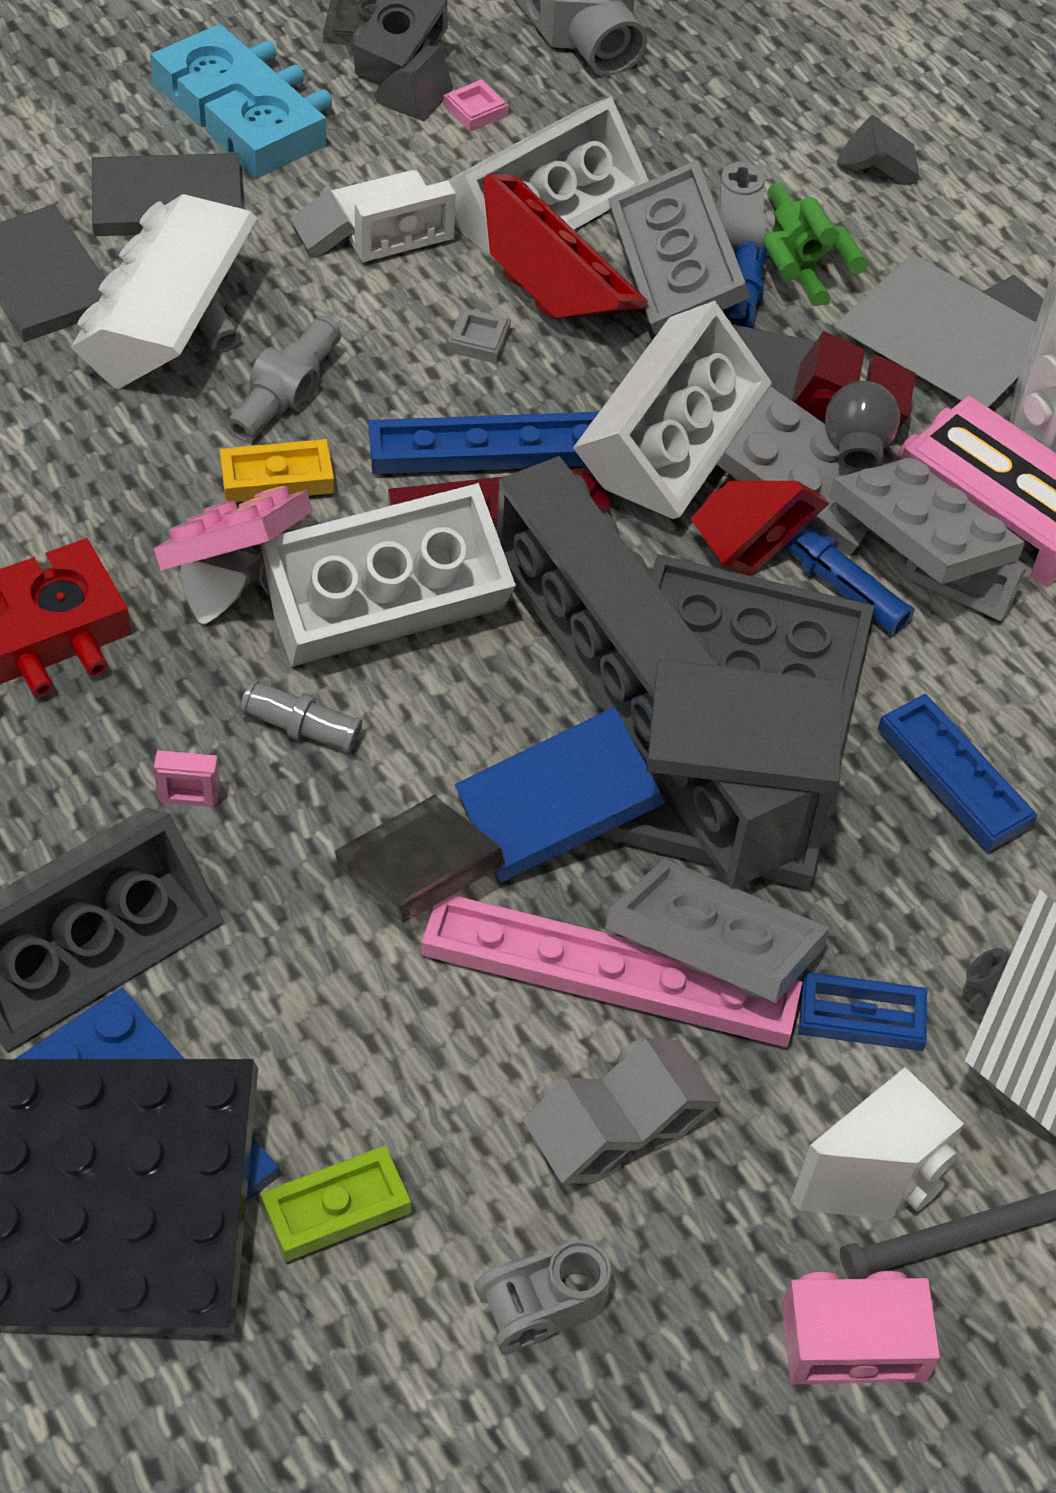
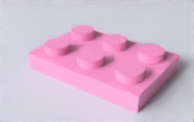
(230, 528)

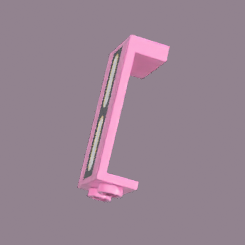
(998, 472)

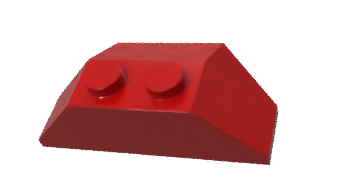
(550, 256)

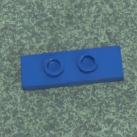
(957, 772)

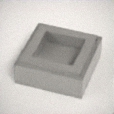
(322, 224)
(479, 335)

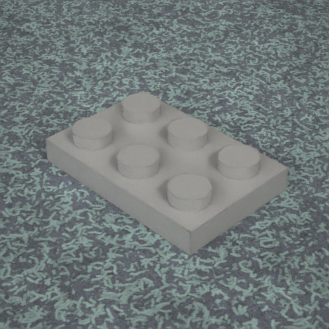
(792, 445)
(926, 519)
(717, 929)

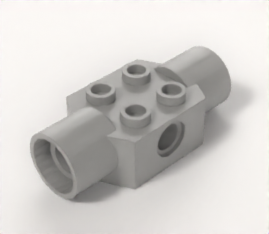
(599, 29)

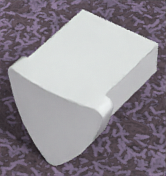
(218, 581)

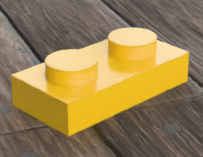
(268, 466)

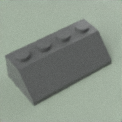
(96, 921)

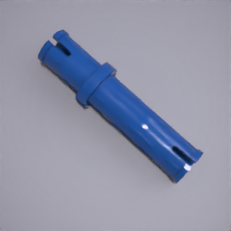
(822, 558)

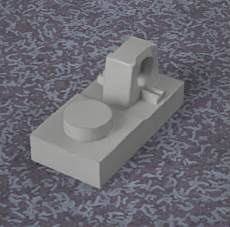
(985, 591)

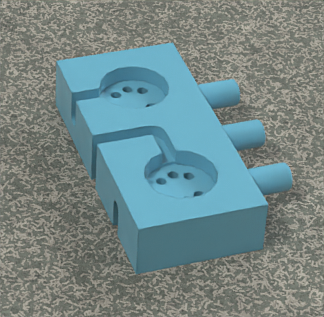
(242, 98)

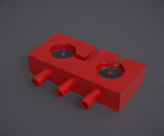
(58, 615)

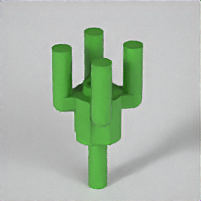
(804, 237)

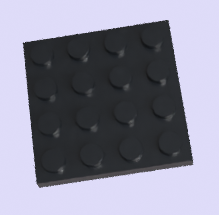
(123, 1194)

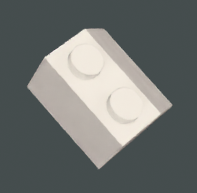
(881, 1154)

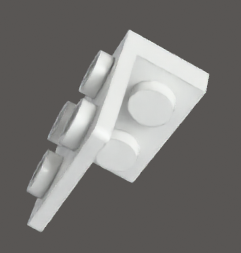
(397, 214)

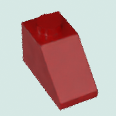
(755, 520)

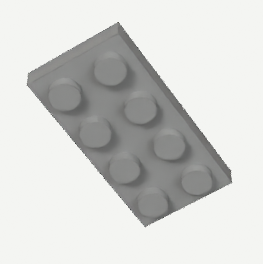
(678, 245)

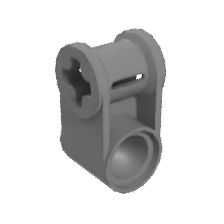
(743, 203)
(541, 1297)

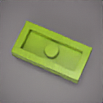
(335, 1203)

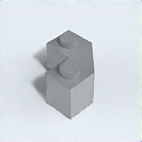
(644, 1099)

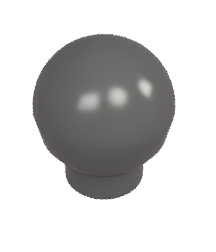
(862, 423)

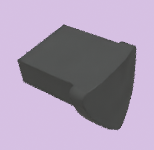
(418, 85)
(882, 147)

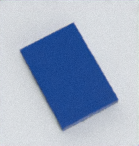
(560, 793)

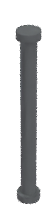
(863, 1261)

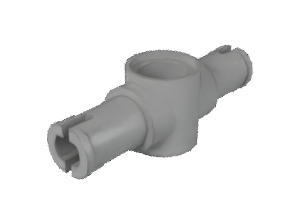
(284, 379)

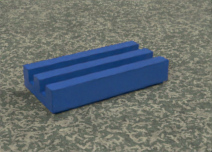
(859, 1031)

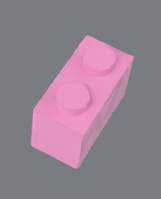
(859, 1329)

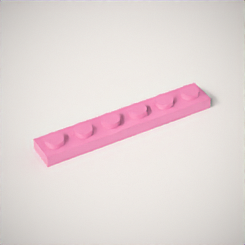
(599, 968)

